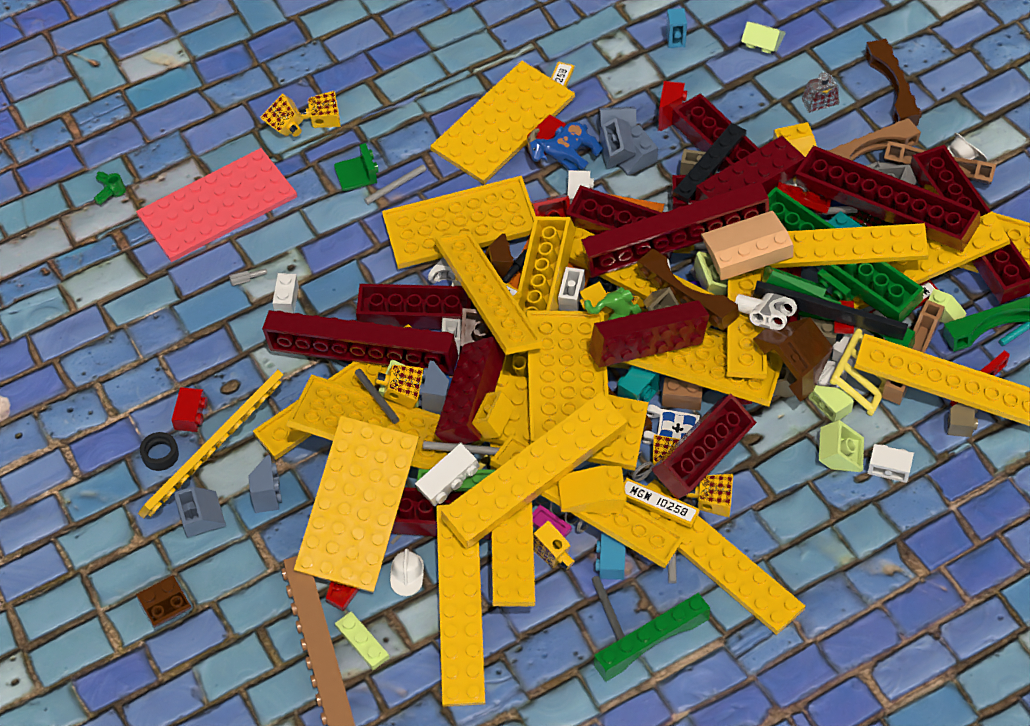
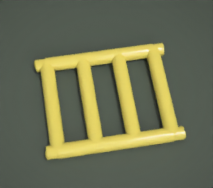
(843, 365)

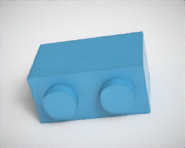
(676, 28)
(611, 558)

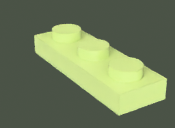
(362, 640)

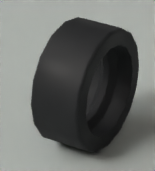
(156, 439)

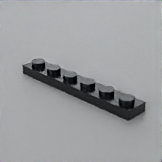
(709, 162)

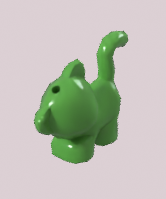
(618, 301)

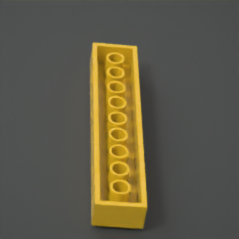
(542, 276)
(533, 470)

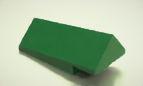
(796, 283)

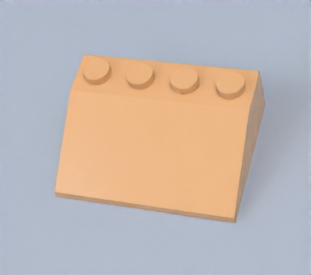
(748, 245)

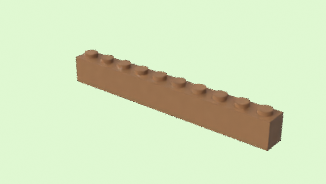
(319, 646)

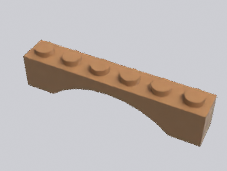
(900, 132)
(973, 169)
(924, 331)

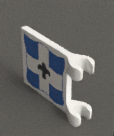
(671, 423)

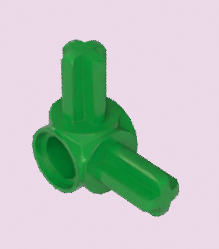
(112, 185)

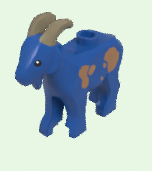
(564, 146)

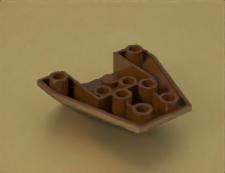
(801, 349)

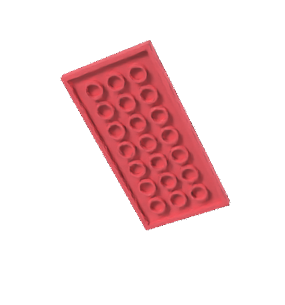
(216, 204)

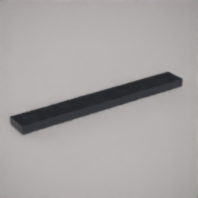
(836, 311)

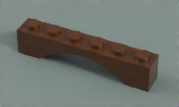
(881, 57)
(655, 269)

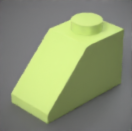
(952, 308)
(832, 402)

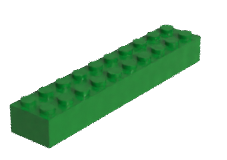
(873, 283)

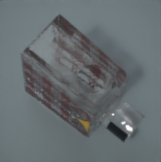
(821, 93)

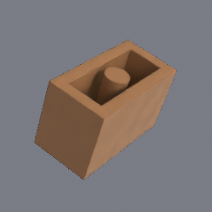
(681, 394)

